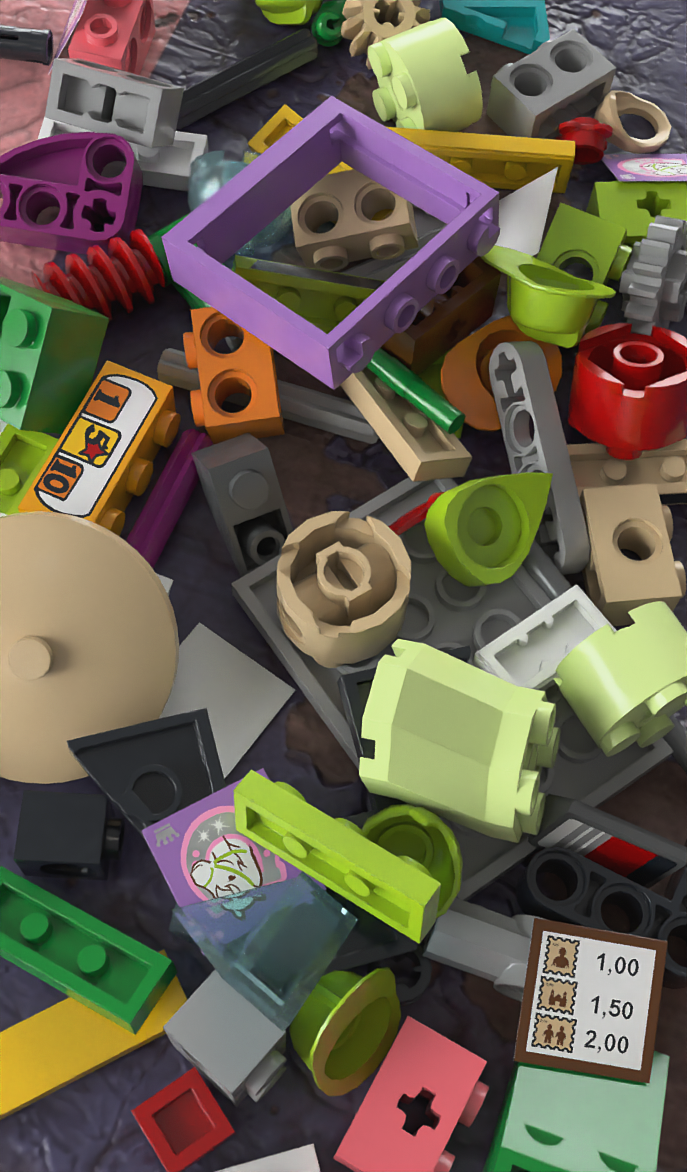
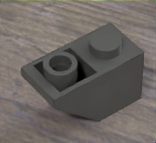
(244, 499)

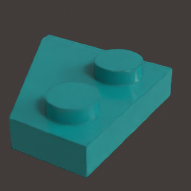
(506, 22)

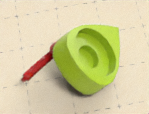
(482, 525)

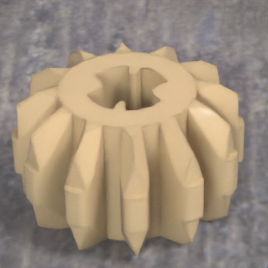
(377, 20)

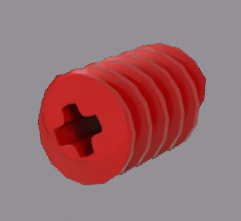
(106, 276)

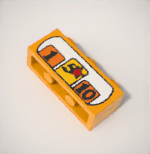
(107, 449)

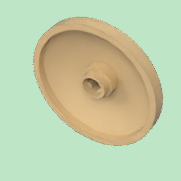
(80, 641)

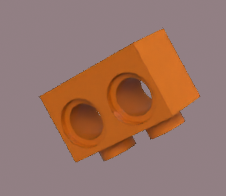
(245, 371)

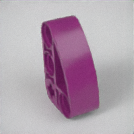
(67, 175)

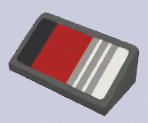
(608, 841)

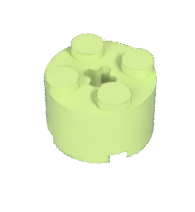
(425, 79)
(628, 679)

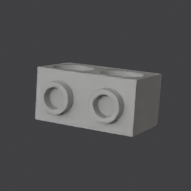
(549, 87)
(113, 102)
(228, 1041)

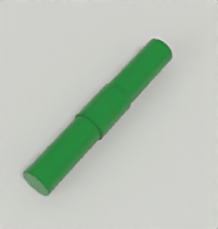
(416, 391)

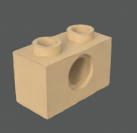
(634, 521)

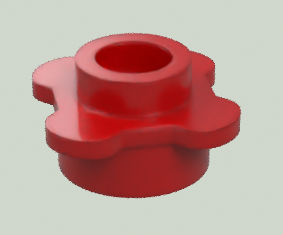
(588, 137)

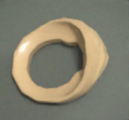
(619, 103)

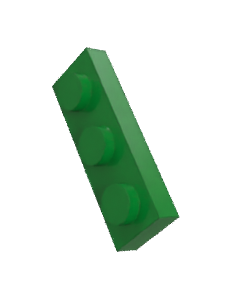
(80, 953)

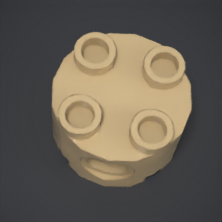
(342, 587)

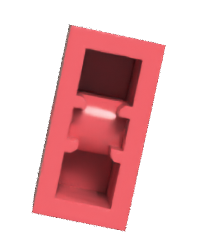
(416, 1065)

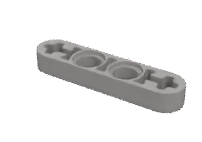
(525, 388)

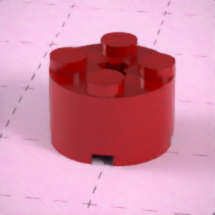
(630, 389)

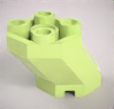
(458, 741)

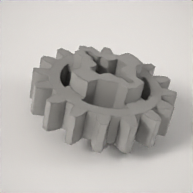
(656, 277)

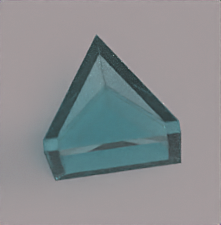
(271, 941)

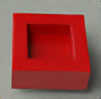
(183, 1122)

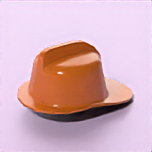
(467, 377)

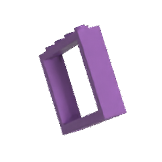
(282, 176)

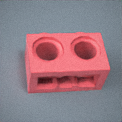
(115, 33)

